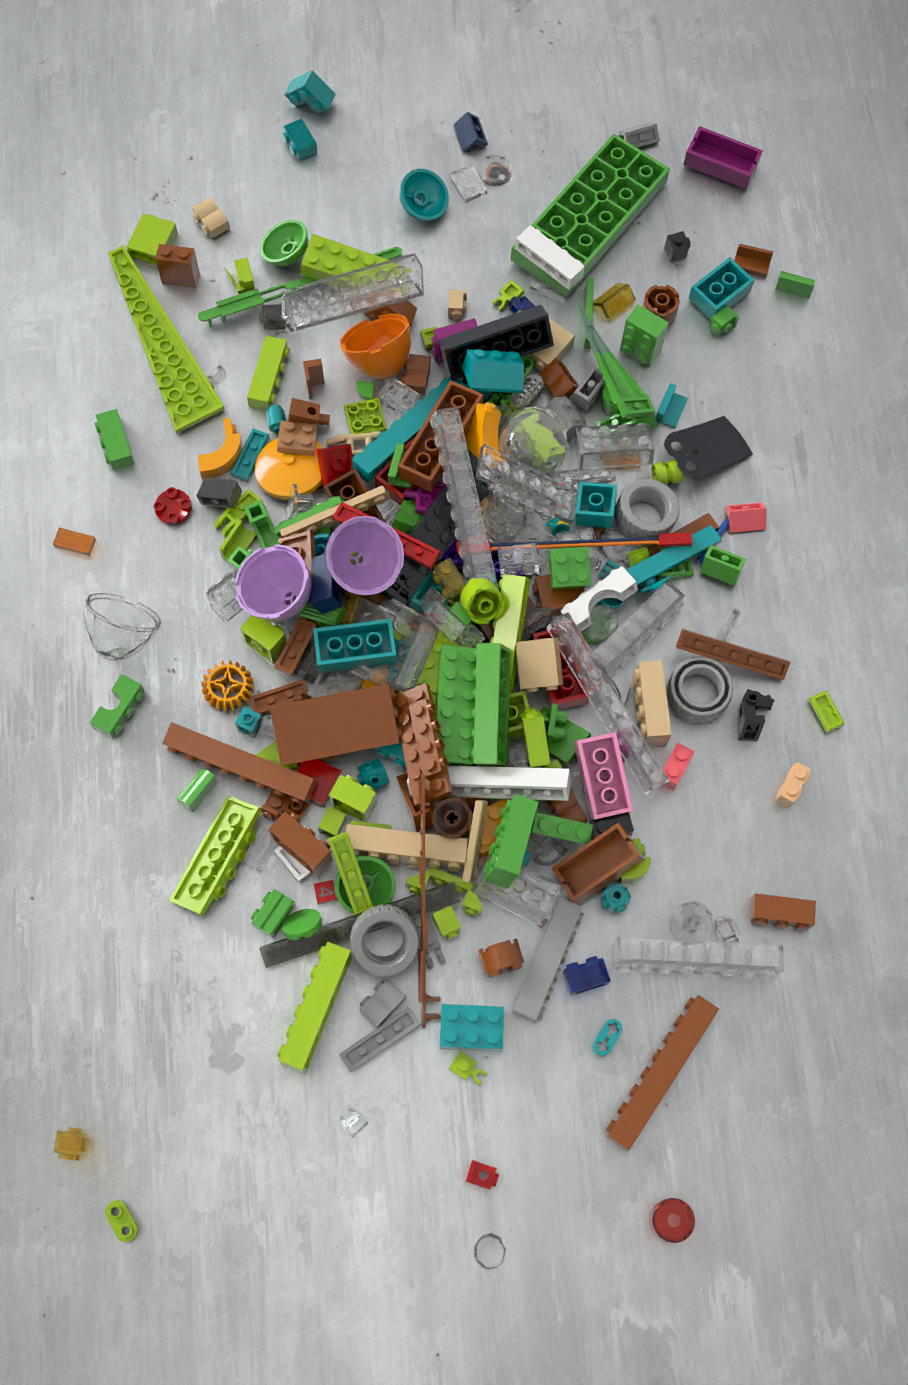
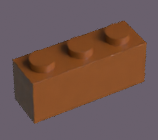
(782, 911)

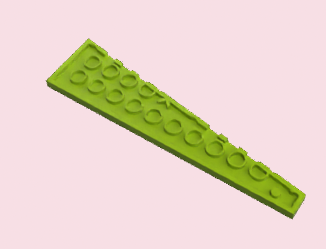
(177, 373)

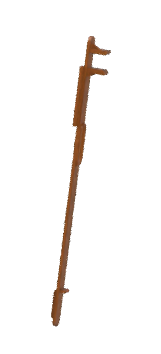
(422, 996)

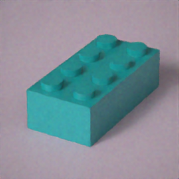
(354, 645)

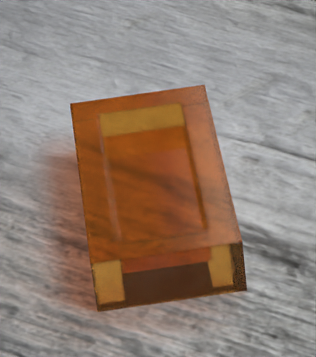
(74, 541)

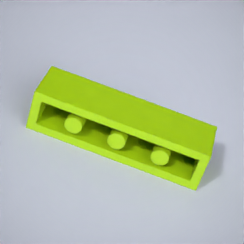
(268, 372)

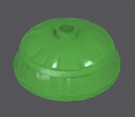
(285, 243)
(379, 883)

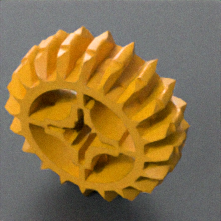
(212, 682)

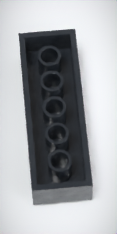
(520, 332)

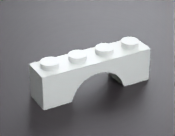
(616, 585)

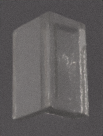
(298, 502)

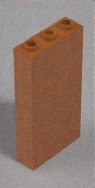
(335, 724)

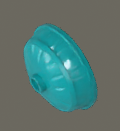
(429, 190)

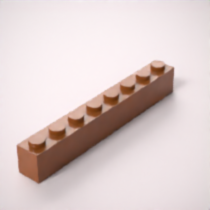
(239, 762)
(662, 1072)

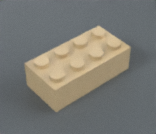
(652, 703)

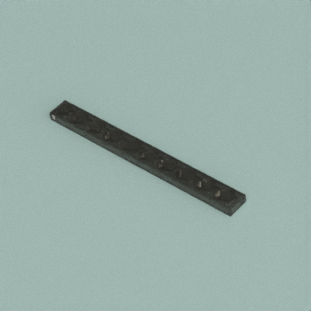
(340, 930)

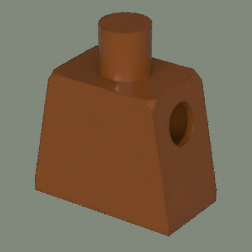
(307, 412)

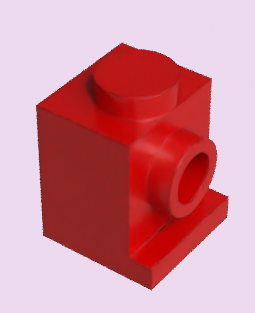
(473, 1175)

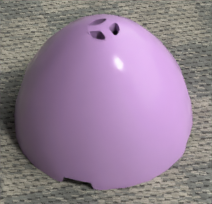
(380, 554)
(269, 579)

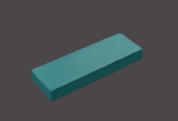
(246, 461)

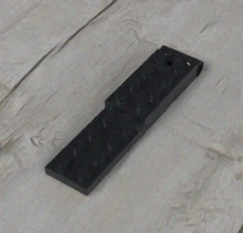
(435, 530)

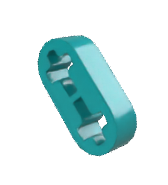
(603, 1035)

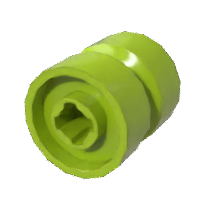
(667, 472)

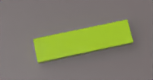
(350, 873)

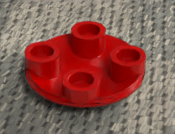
(172, 506)

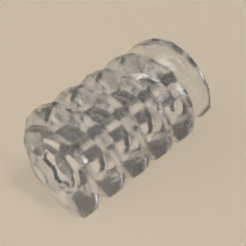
(532, 391)

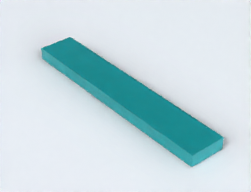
(673, 556)

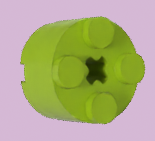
(482, 600)

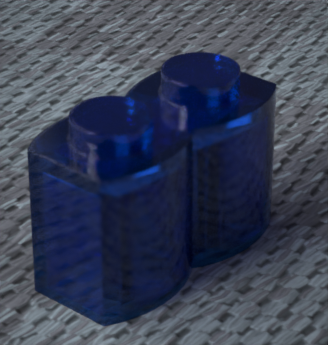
(586, 976)

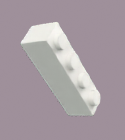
(549, 257)

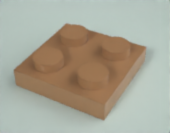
(297, 438)

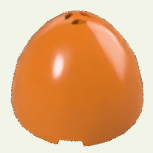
(378, 346)

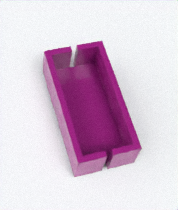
(722, 157)

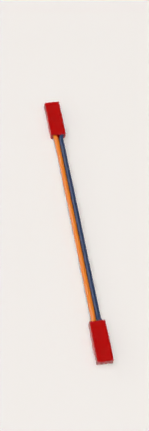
(664, 540)

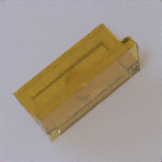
(615, 299)

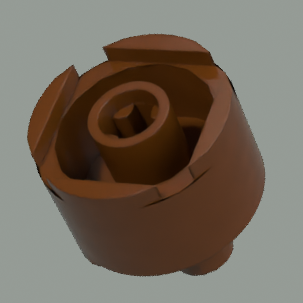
(456, 825)

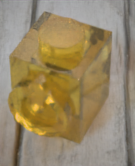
(71, 1144)

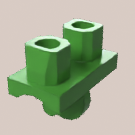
(555, 716)

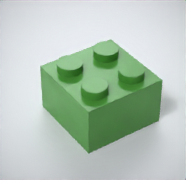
(569, 568)

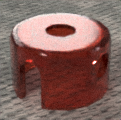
(659, 1220)

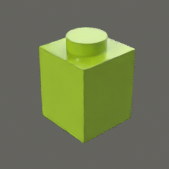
(332, 821)
(447, 923)

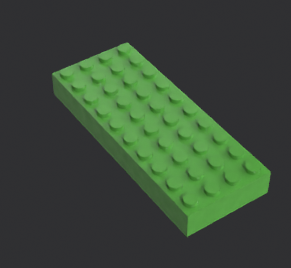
(597, 206)

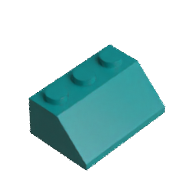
(494, 371)

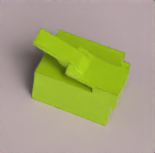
(244, 276)

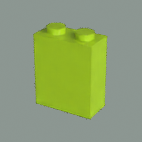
(148, 235)
(534, 737)

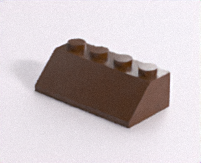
(348, 487)

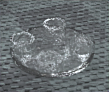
(603, 623)

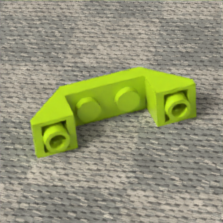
(471, 902)

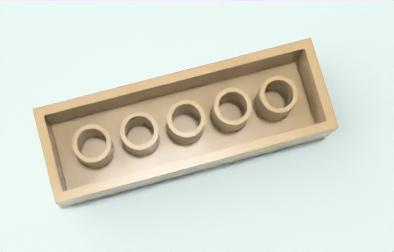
(404, 848)

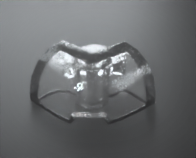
(546, 848)

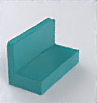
(671, 407)

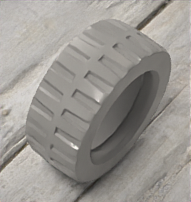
(651, 492)
(691, 710)
(392, 963)

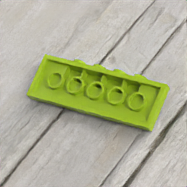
(217, 856)

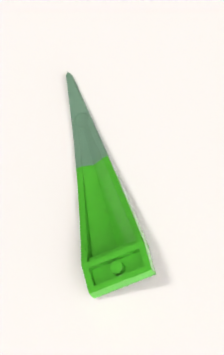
(622, 388)

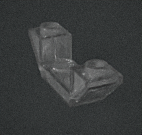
(448, 622)

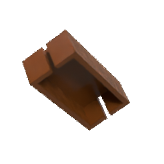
(598, 863)

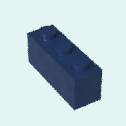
(325, 592)

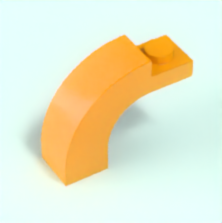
(224, 459)

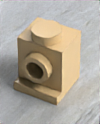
(457, 303)

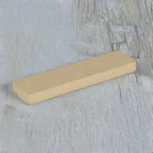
(475, 840)

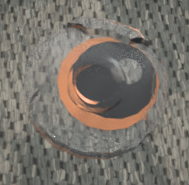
(495, 170)

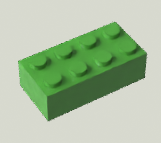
(510, 841)

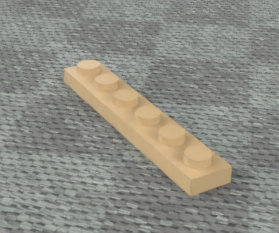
(324, 519)

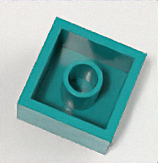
(596, 504)

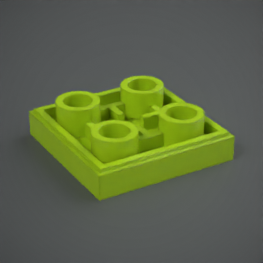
(365, 416)

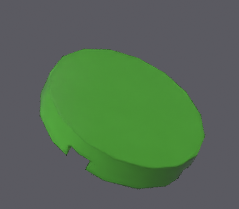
(302, 923)

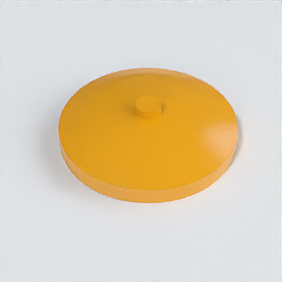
(280, 470)

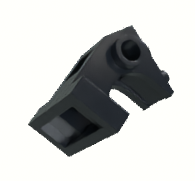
(750, 723)

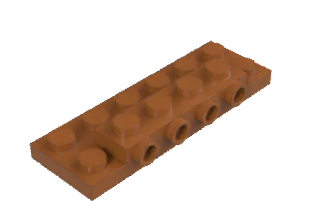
(422, 743)

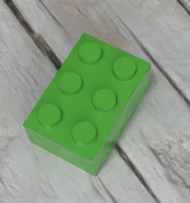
(643, 335)

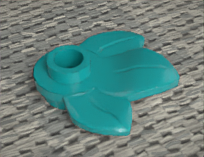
(652, 584)

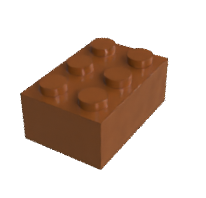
(301, 843)

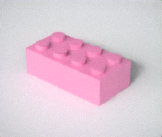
(603, 776)

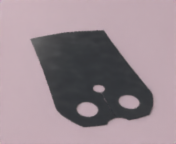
(716, 444)

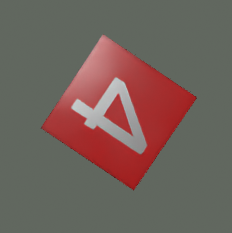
(325, 892)

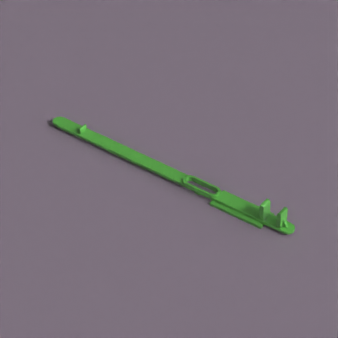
(253, 298)

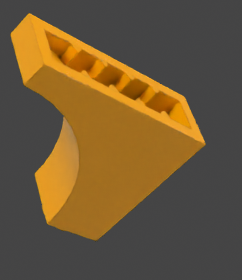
(483, 428)

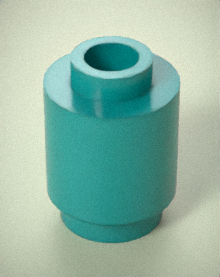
(274, 416)

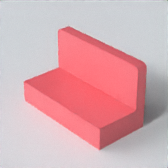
(746, 517)

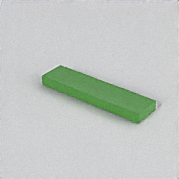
(589, 291)

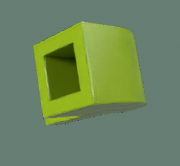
(640, 870)

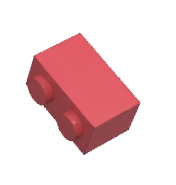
(677, 764)

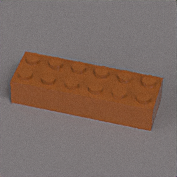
(421, 461)

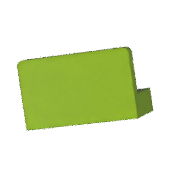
(237, 537)

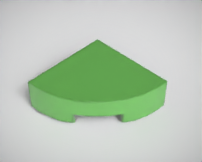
(365, 389)

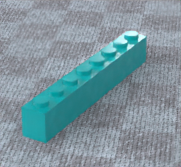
(382, 450)

